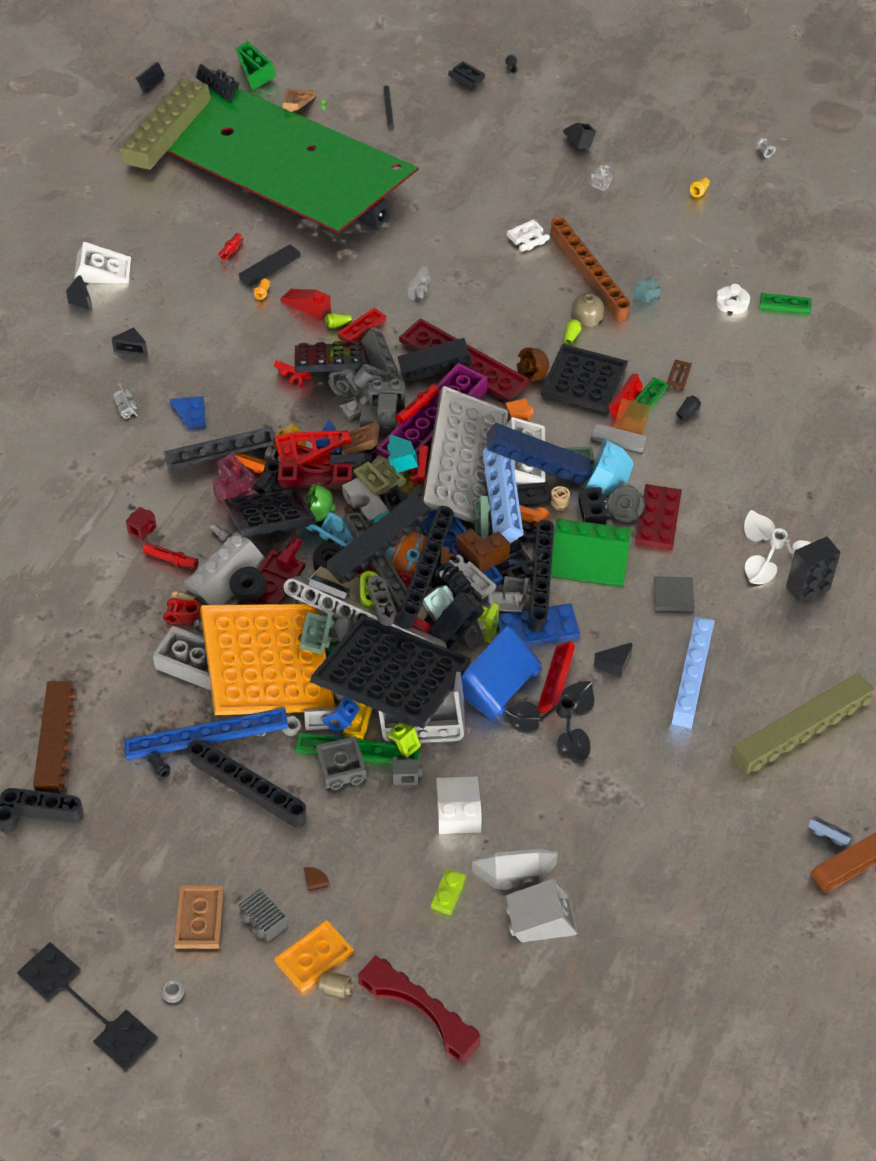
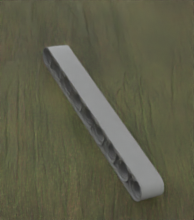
(338, 610)

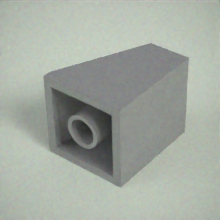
(541, 912)

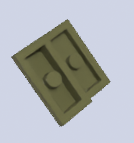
(379, 476)

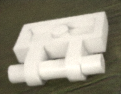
(525, 232)

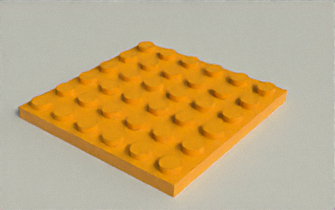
(258, 659)

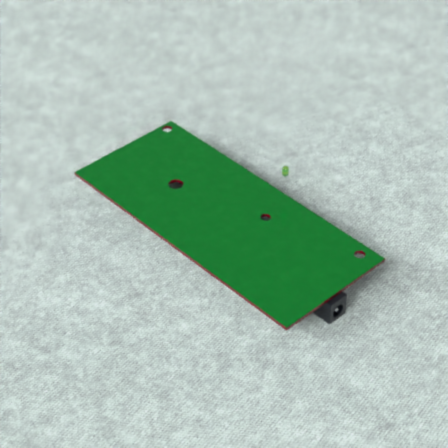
(272, 159)

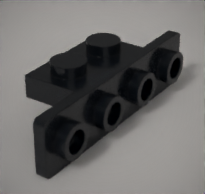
(218, 82)

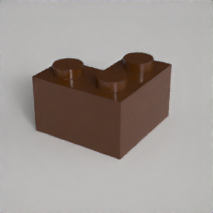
(481, 552)

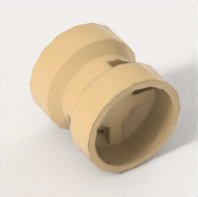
(560, 499)

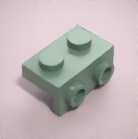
(315, 632)

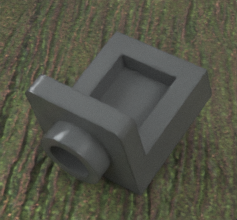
(516, 585)

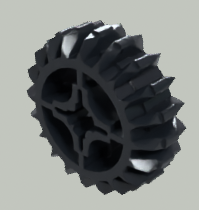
(453, 578)

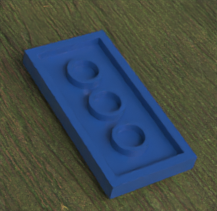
(560, 625)

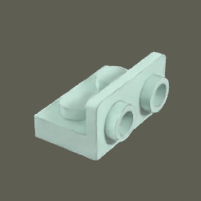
(437, 601)

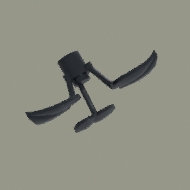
(576, 697)

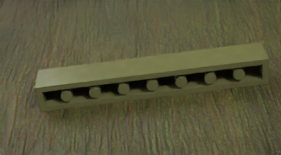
(802, 723)

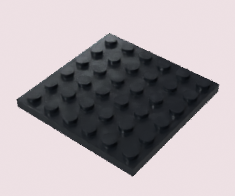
(391, 671)

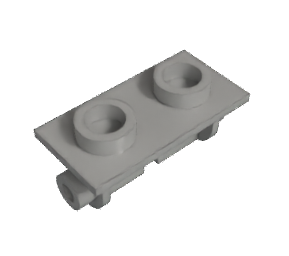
(125, 403)
(511, 602)

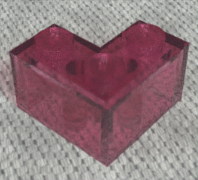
(233, 479)

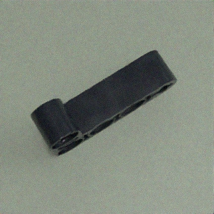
(66, 809)

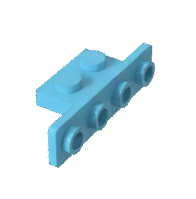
(333, 529)

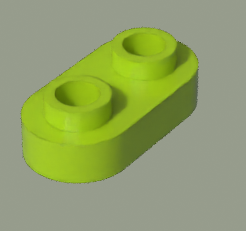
(363, 592)

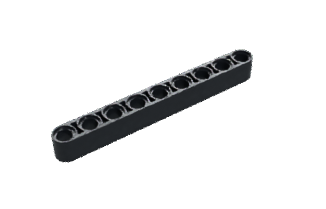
(424, 567)

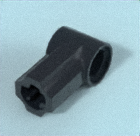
(268, 478)

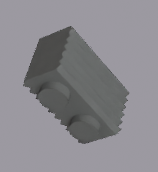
(263, 916)

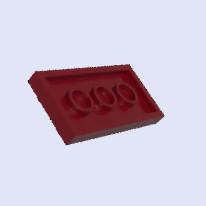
(659, 517)

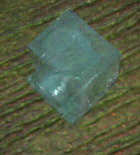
(647, 290)

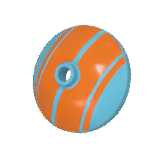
(400, 554)

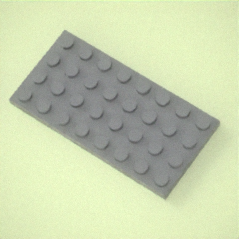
(456, 453)

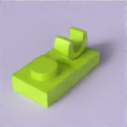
(490, 620)

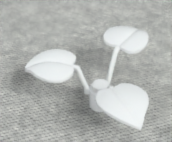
(756, 529)

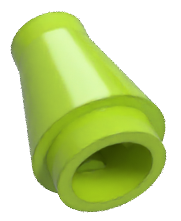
(337, 320)
(572, 330)

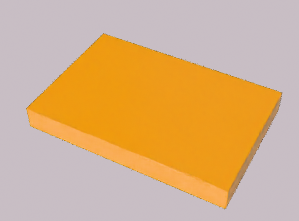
(313, 955)

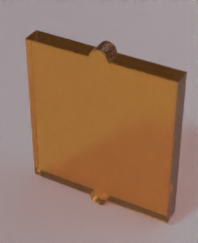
(632, 416)

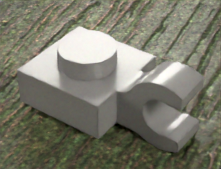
(353, 408)

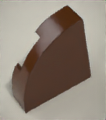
(315, 878)

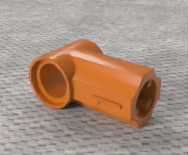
(533, 516)

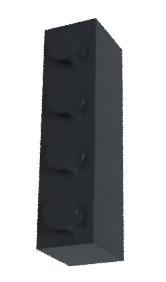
(434, 360)

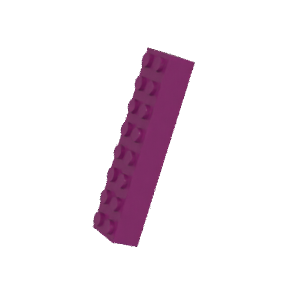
(421, 425)

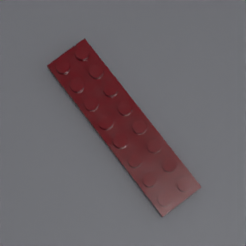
(501, 381)

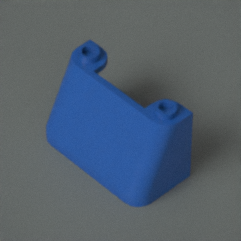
(499, 673)

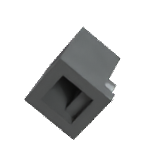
(406, 771)

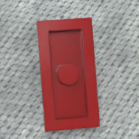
(286, 369)
(422, 459)

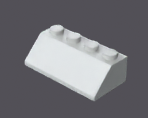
(523, 473)

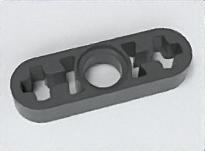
(381, 607)

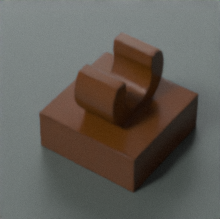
(445, 556)

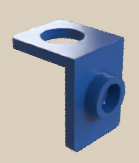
(344, 714)

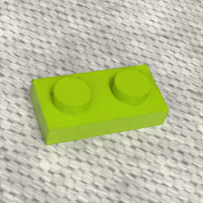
(448, 891)

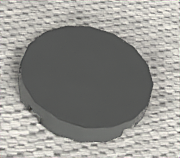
(625, 504)

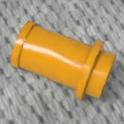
(261, 291)

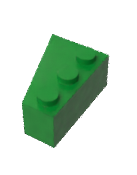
(255, 65)

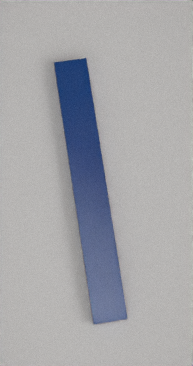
(207, 732)

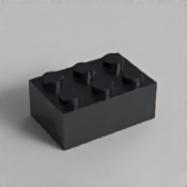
(813, 569)

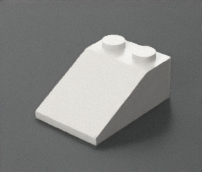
(101, 265)
(458, 805)

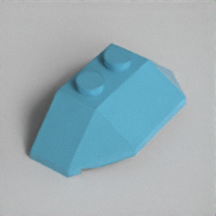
(610, 468)

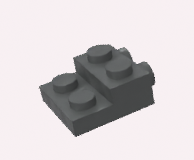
(394, 386)
(341, 762)

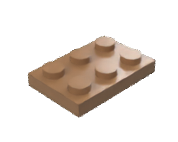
(199, 917)

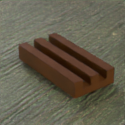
(676, 384)

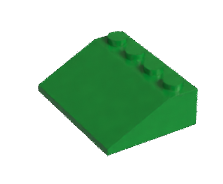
(590, 552)

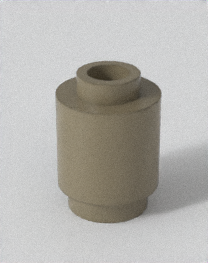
(336, 984)

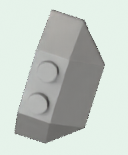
(514, 868)

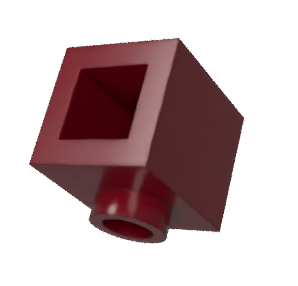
(141, 523)

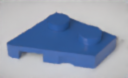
(190, 410)

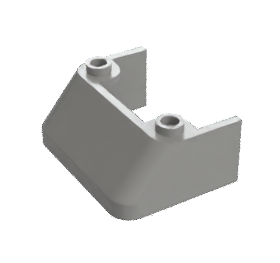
(445, 724)

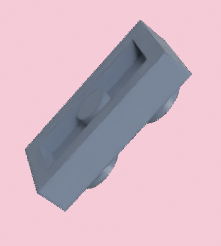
(837, 834)

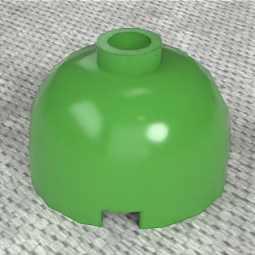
(320, 502)

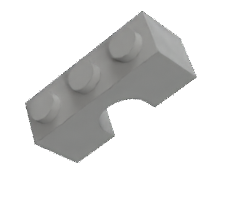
(358, 494)

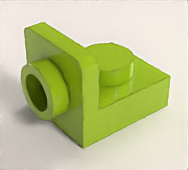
(405, 738)

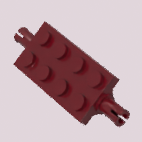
(276, 570)

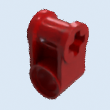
(182, 611)

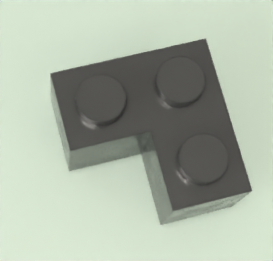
(383, 413)

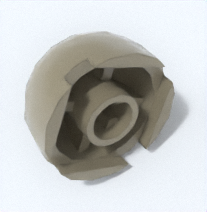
(588, 310)

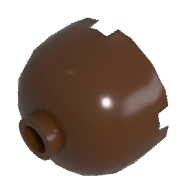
(533, 364)

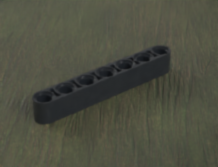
(540, 576)
(252, 790)

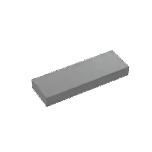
(622, 438)

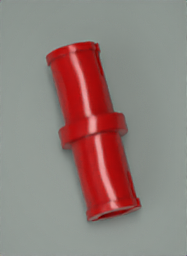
(231, 246)

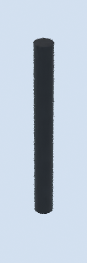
(388, 106)

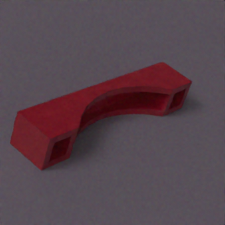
(384, 981)

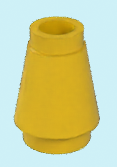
(699, 187)

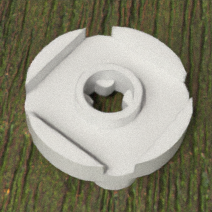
(732, 292)

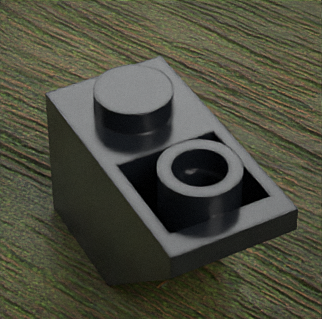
(580, 134)

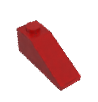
(309, 301)

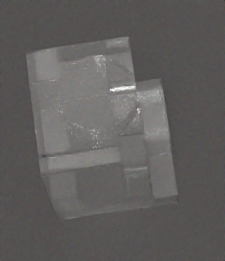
(606, 174)

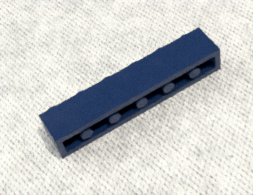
(538, 454)

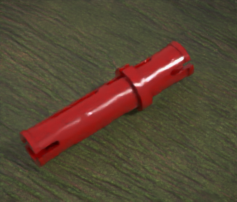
(422, 399)
(177, 558)

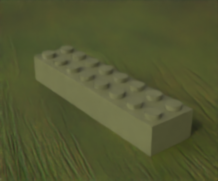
(165, 124)

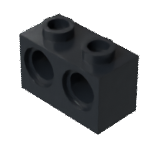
(592, 506)

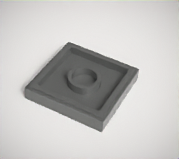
(674, 594)

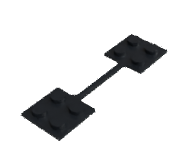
(122, 1038)

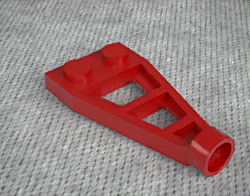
(287, 445)

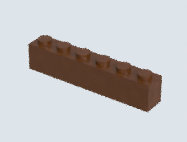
(54, 737)

